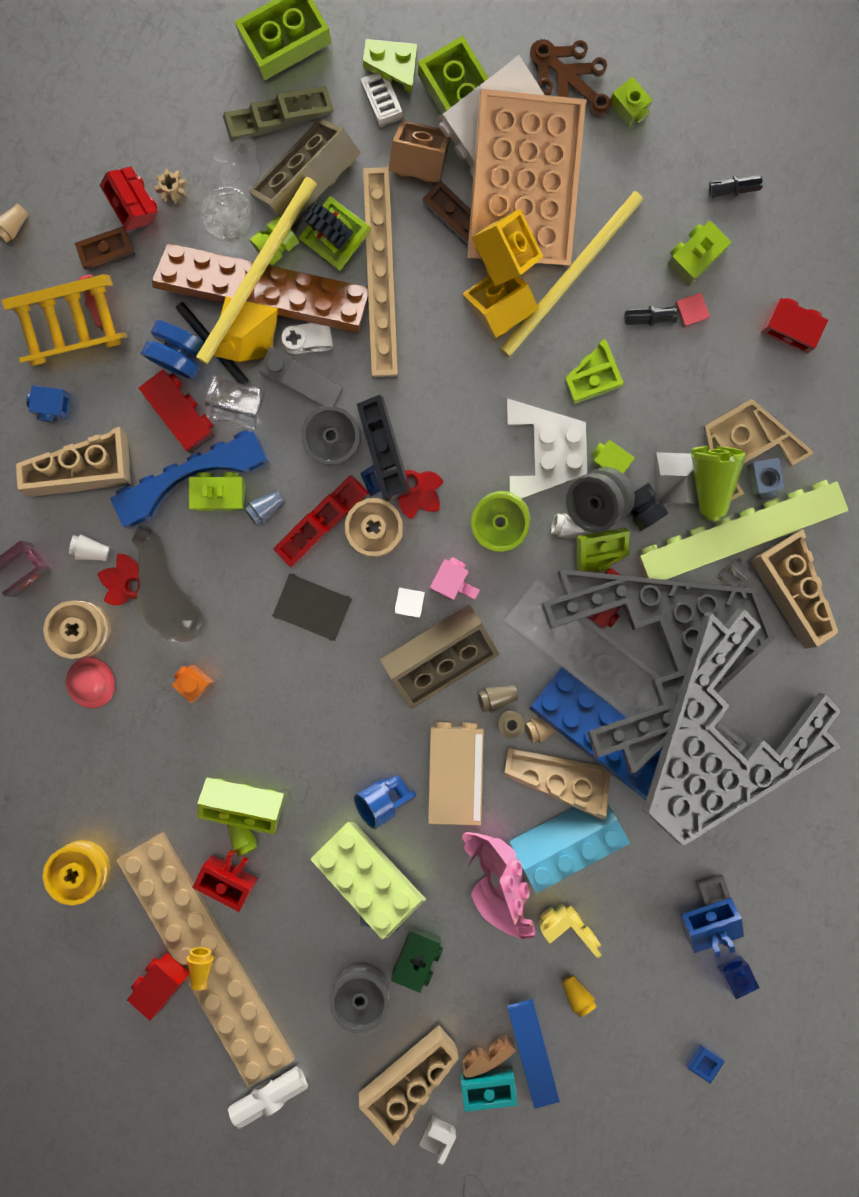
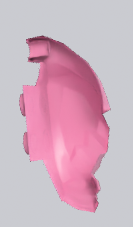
(506, 903)

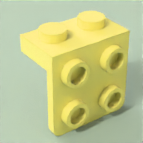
(558, 920)

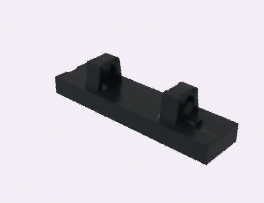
(383, 448)

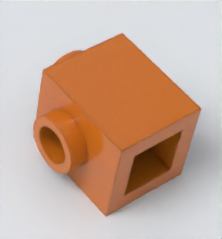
(192, 682)

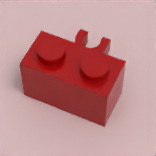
(225, 881)

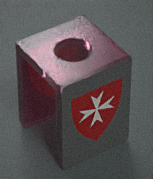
(40, 570)

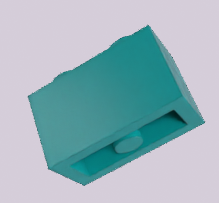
(489, 1090)

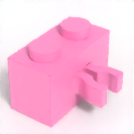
(450, 580)

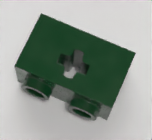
(405, 970)

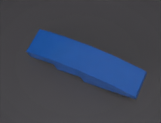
(533, 1053)

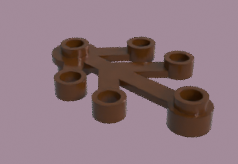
(568, 73)

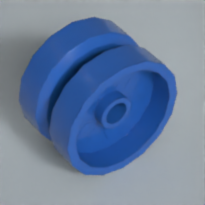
(174, 349)

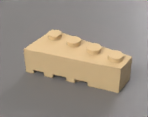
(796, 589)

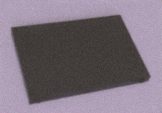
(312, 607)

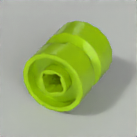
(261, 237)

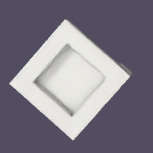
(438, 1138)

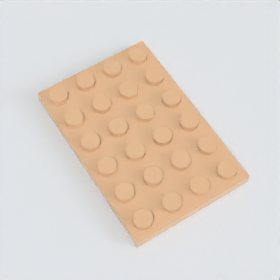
(528, 162)

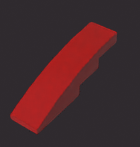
(320, 521)

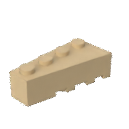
(79, 467)
(406, 1085)

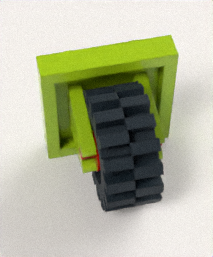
(333, 232)

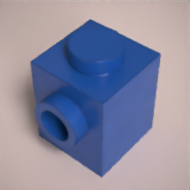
(48, 403)

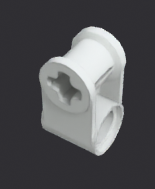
(310, 338)

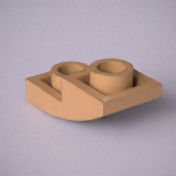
(480, 1061)

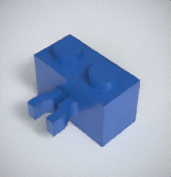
(713, 926)

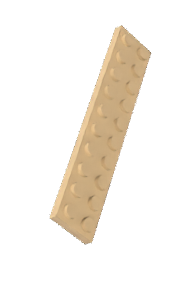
(187, 924)

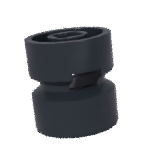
(646, 508)

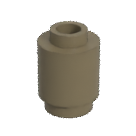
(504, 718)

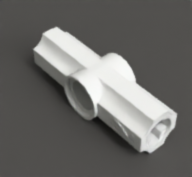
(267, 1097)

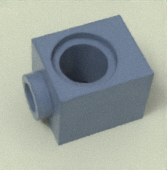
(773, 469)

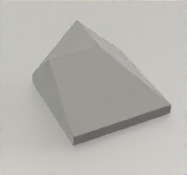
(675, 479)

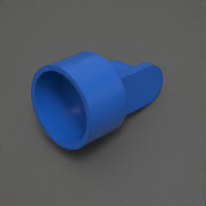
(375, 804)

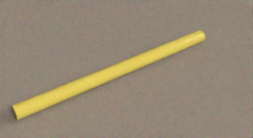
(256, 270)
(572, 273)

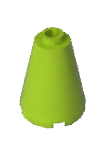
(716, 478)

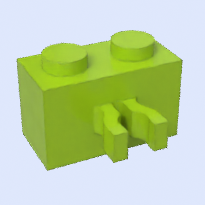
(699, 252)
(217, 493)

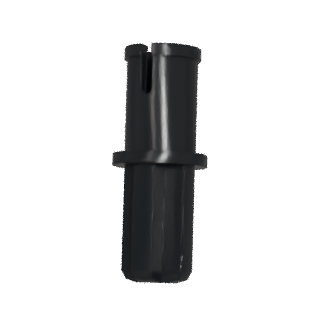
(735, 186)
(650, 315)

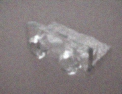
(233, 403)

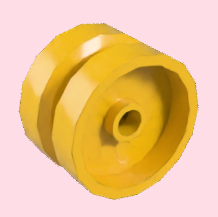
(61, 876)

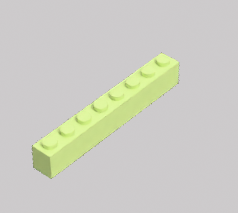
(742, 533)

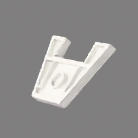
(558, 448)

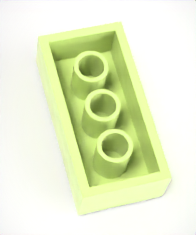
(368, 879)

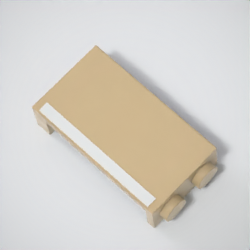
(455, 774)

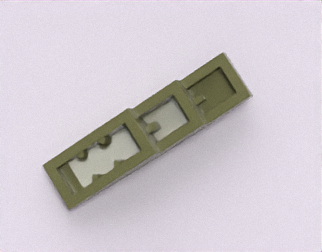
(279, 113)

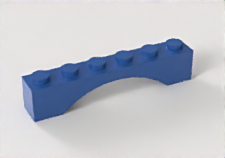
(141, 501)

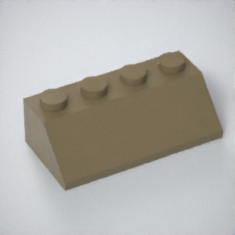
(318, 155)
(439, 656)

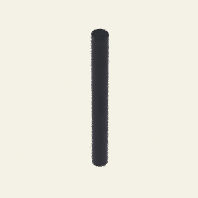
(202, 332)

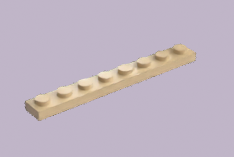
(380, 273)

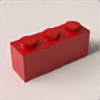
(177, 410)

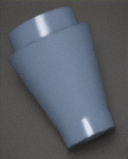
(263, 507)

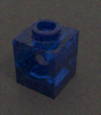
(738, 977)

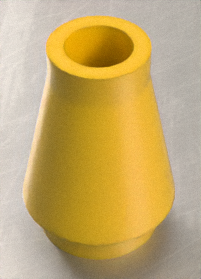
(199, 967)
(579, 997)

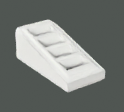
(387, 117)

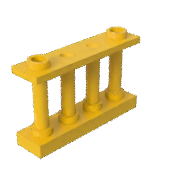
(71, 293)

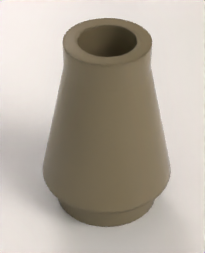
(496, 698)

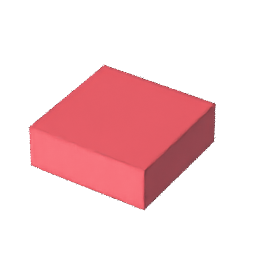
(692, 310)

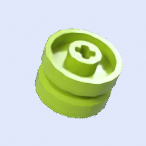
(495, 536)

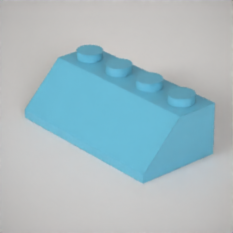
(567, 845)

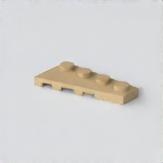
(565, 780)

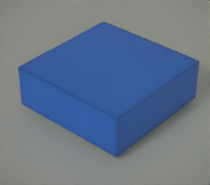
(705, 1064)

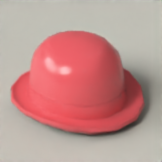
(90, 682)

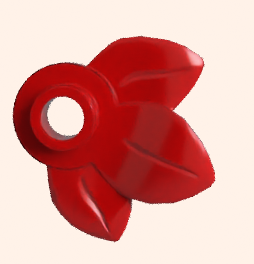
(422, 494)
(119, 580)

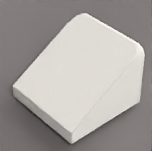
(409, 602)

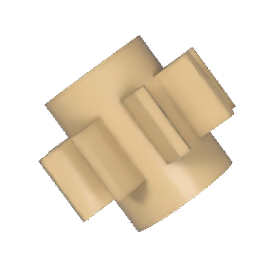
(164, 186)

